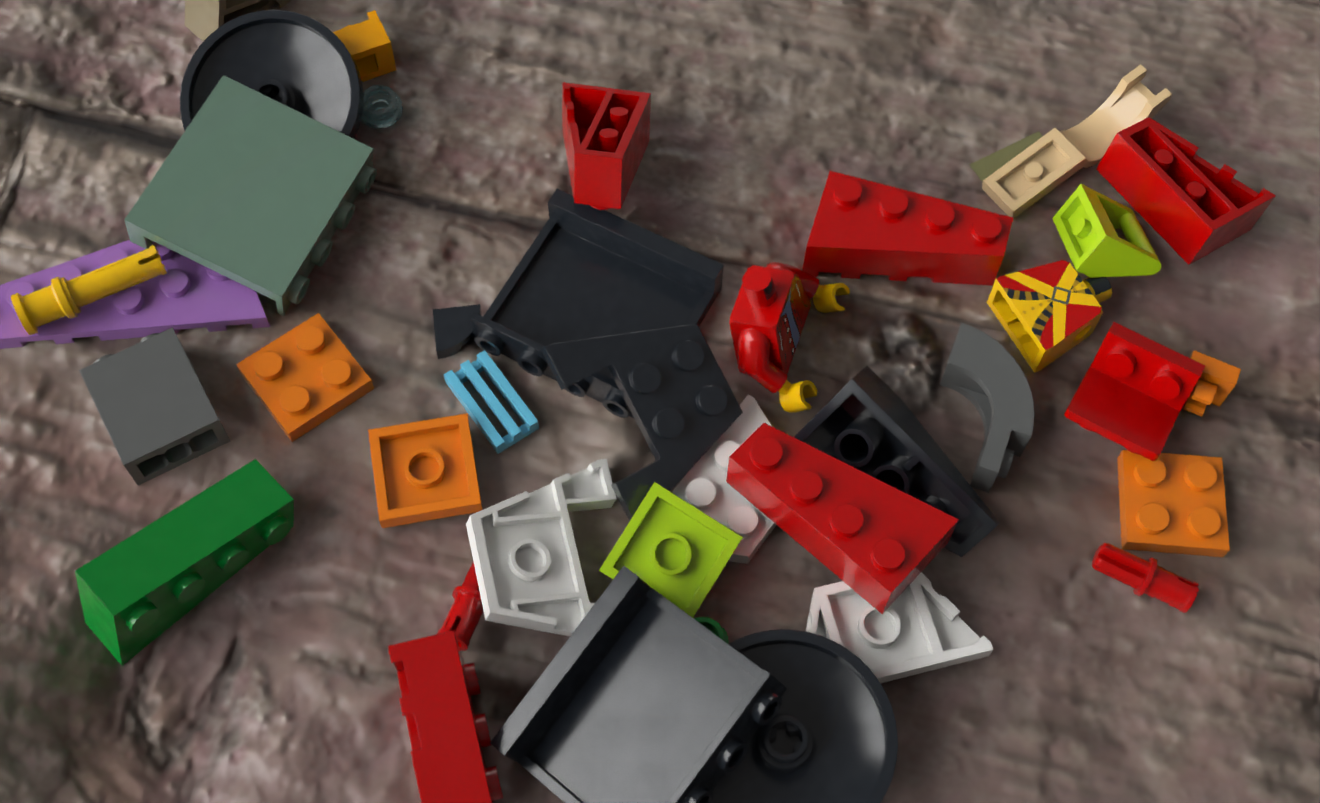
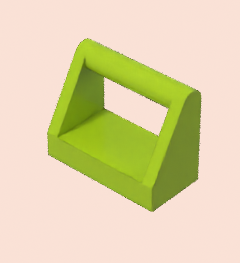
(1089, 235)

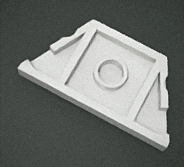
(709, 492)
(908, 639)

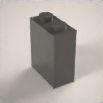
(154, 406)

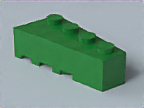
(181, 559)

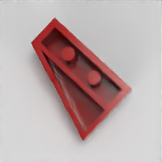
(442, 721)

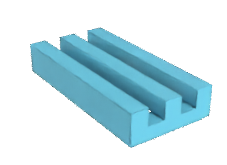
(470, 372)

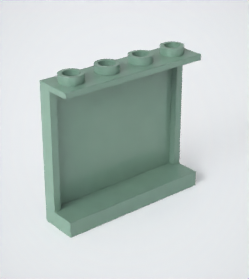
(254, 192)

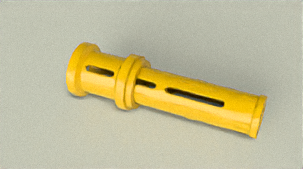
(67, 296)

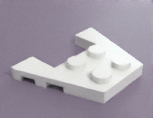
(530, 556)

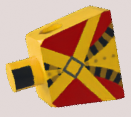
(1048, 309)

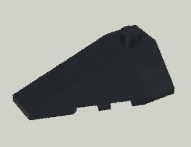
(883, 438)

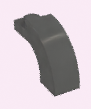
(1001, 394)

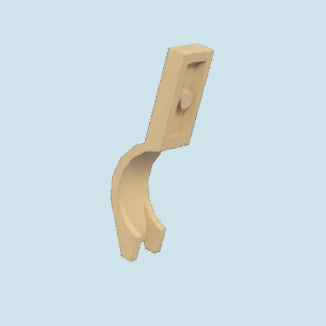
(1065, 152)

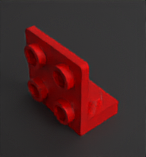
(1134, 391)

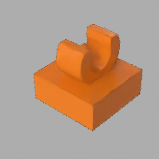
(1213, 385)

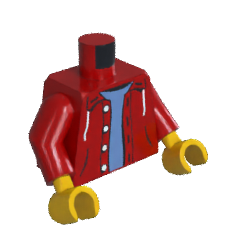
(770, 323)

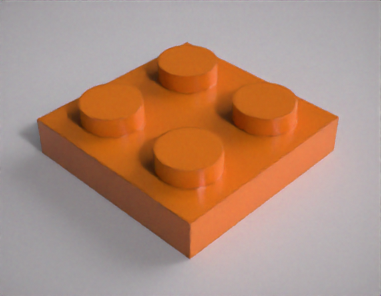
(305, 377)
(424, 470)
(1173, 504)

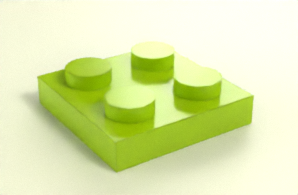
(673, 549)

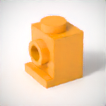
(369, 47)

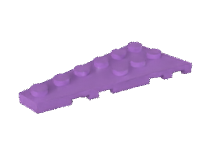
(180, 299)

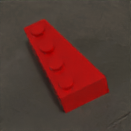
(903, 235)
(840, 515)

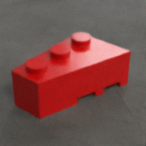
(604, 141)
(1178, 191)

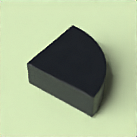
(453, 328)

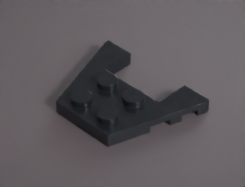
(670, 390)

